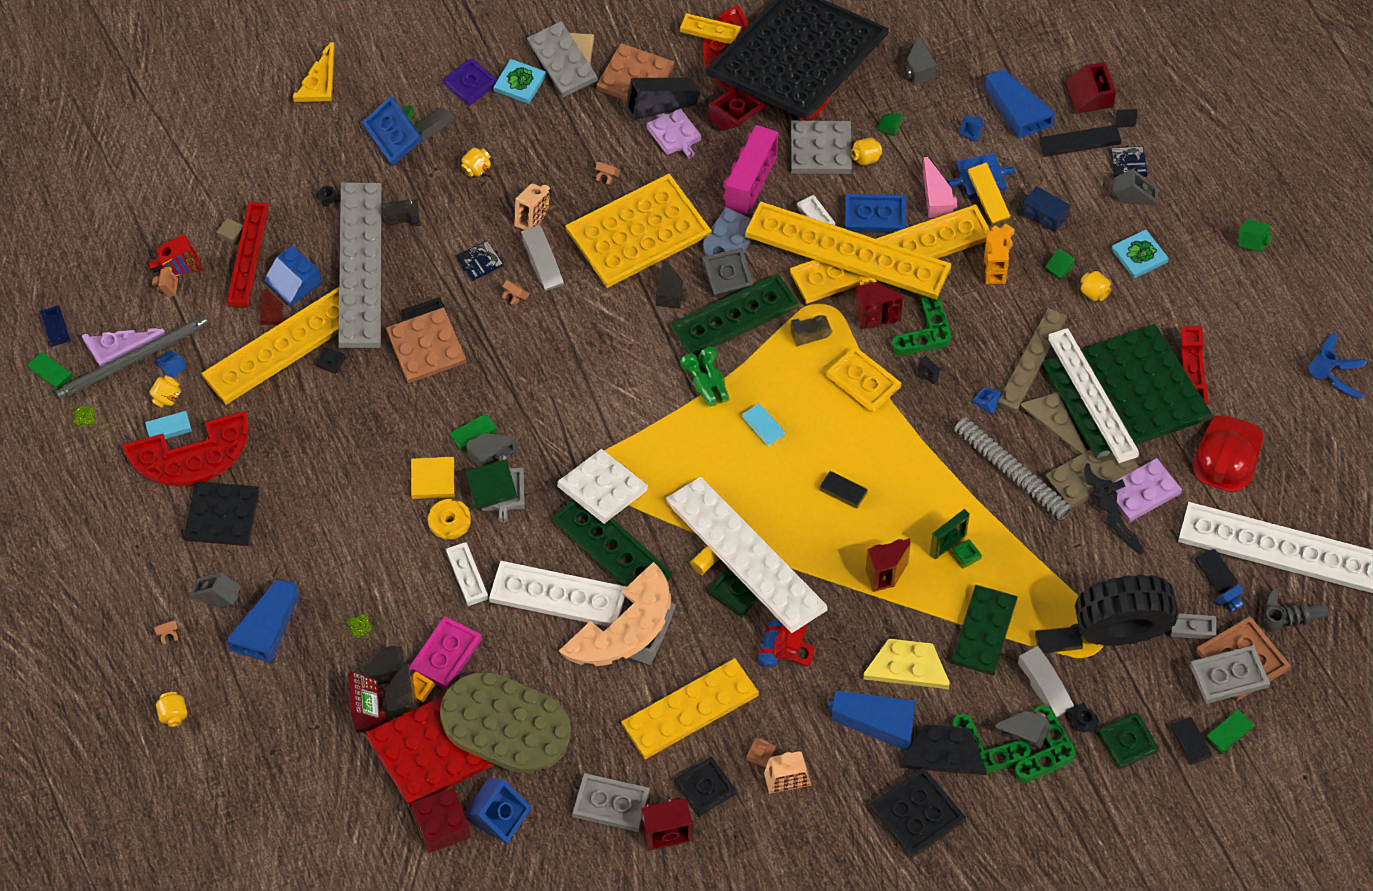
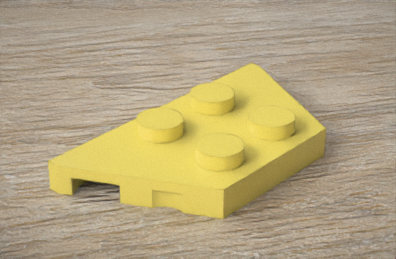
(908, 664)

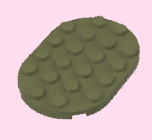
(505, 722)

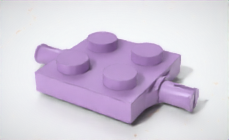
(674, 132)

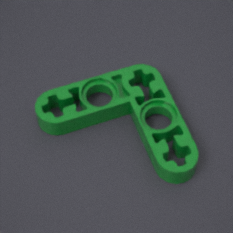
(930, 334)
(1054, 747)
(1003, 750)

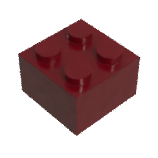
(441, 820)
(667, 823)

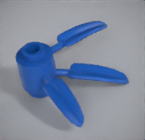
(1327, 360)

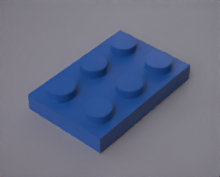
(392, 130)
(875, 212)

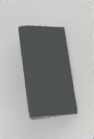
(434, 123)

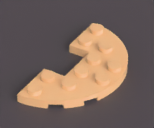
(631, 630)

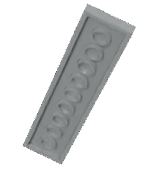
(360, 266)

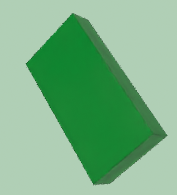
(49, 371)
(473, 429)
(1229, 731)

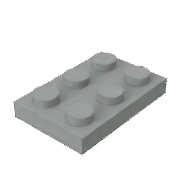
(1229, 674)
(611, 802)

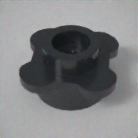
(327, 191)

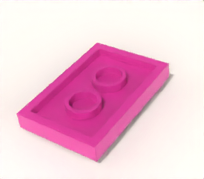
(446, 652)

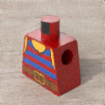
(177, 256)

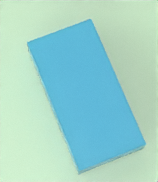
(763, 424)
(169, 425)

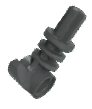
(1289, 616)

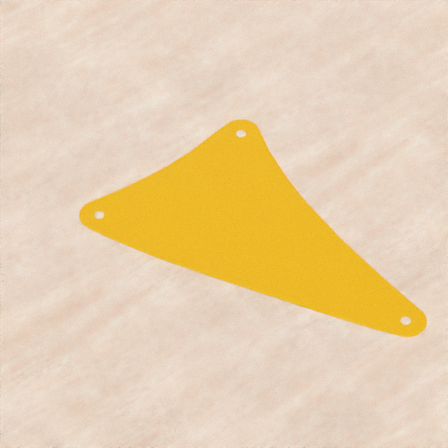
(817, 534)

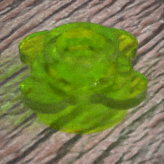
(83, 411)
(360, 630)

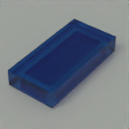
(55, 326)

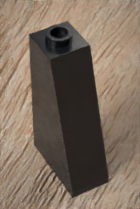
(660, 95)

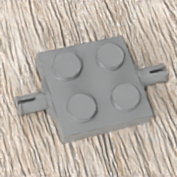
(517, 503)

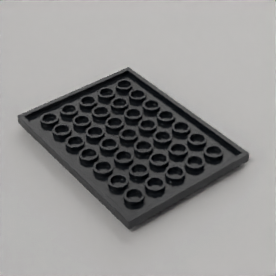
(797, 53)

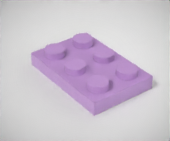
(1146, 490)

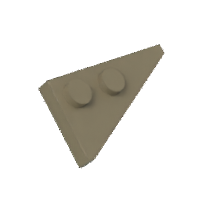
(1052, 414)

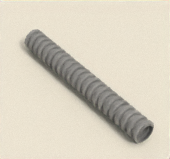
(1012, 468)

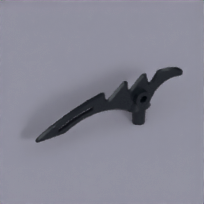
(1107, 492)

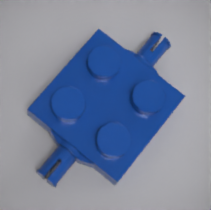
(964, 178)

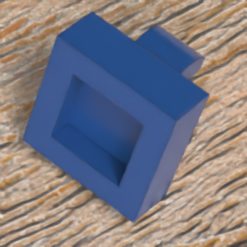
(972, 127)
(1231, 598)

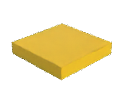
(432, 478)

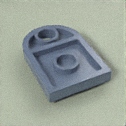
(727, 233)

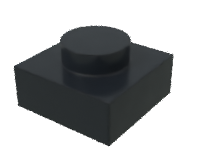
(331, 360)
(929, 370)

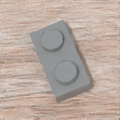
(1194, 626)

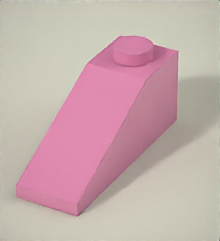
(937, 191)

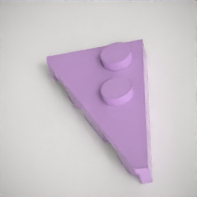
(115, 345)

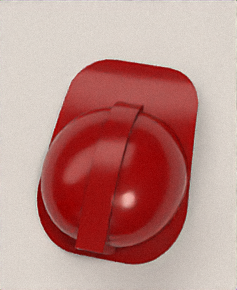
(1228, 453)

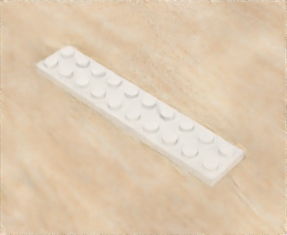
(1278, 546)
(746, 555)

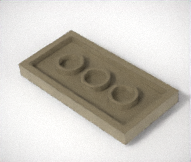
(1070, 480)

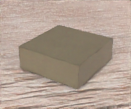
(230, 230)

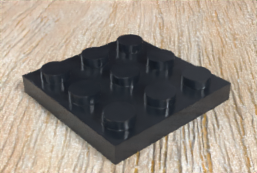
(221, 513)
(917, 812)

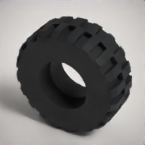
(1126, 610)

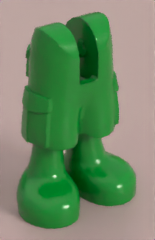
(709, 382)

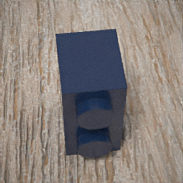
(1045, 209)

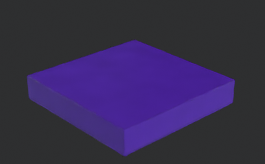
(470, 81)

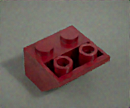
(1091, 88)
(877, 305)
(887, 563)

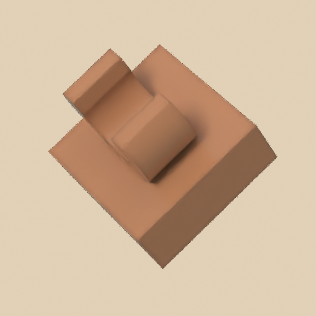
(606, 170)
(166, 282)
(514, 290)
(166, 628)
(761, 752)

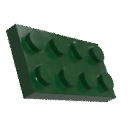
(984, 630)

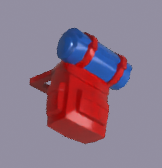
(783, 645)

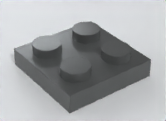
(727, 272)

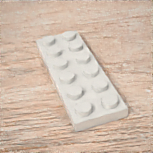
(557, 594)

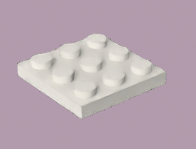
(602, 486)

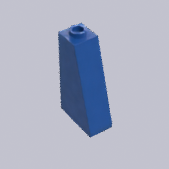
(1018, 105)
(265, 624)
(876, 716)

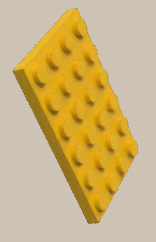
(638, 230)

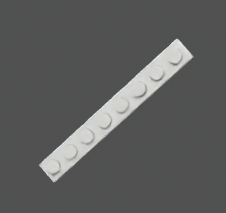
(1093, 395)

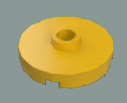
(448, 510)

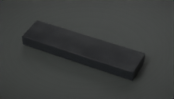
(1080, 140)

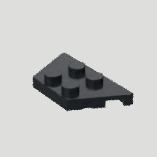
(945, 751)

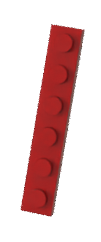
(248, 254)

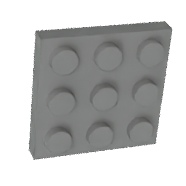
(821, 147)

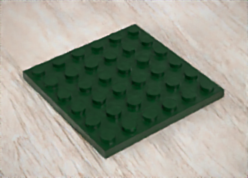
(1142, 384)

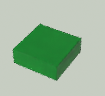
(966, 553)

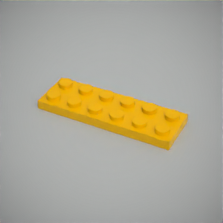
(689, 708)

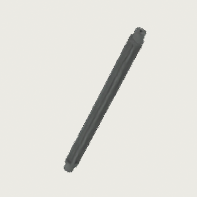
(131, 357)

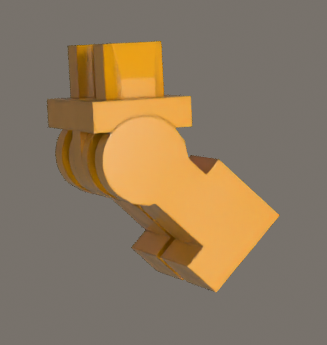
(997, 254)

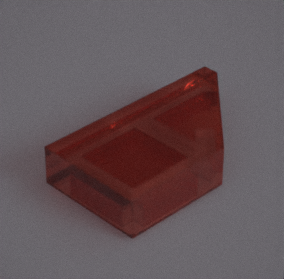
(271, 309)

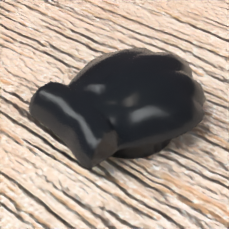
(1084, 718)

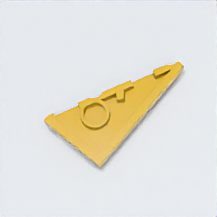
(319, 82)

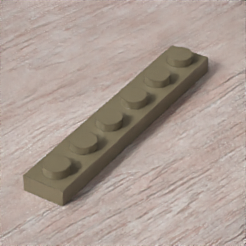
(1031, 361)

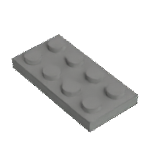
(562, 59)

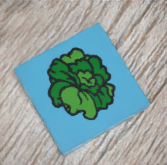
(519, 81)
(1139, 254)

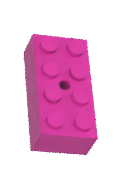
(751, 169)

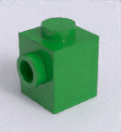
(1254, 235)

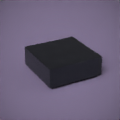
(1126, 118)

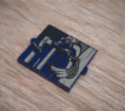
(1128, 158)
(480, 260)

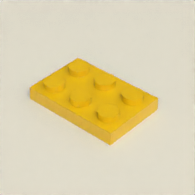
(863, 379)

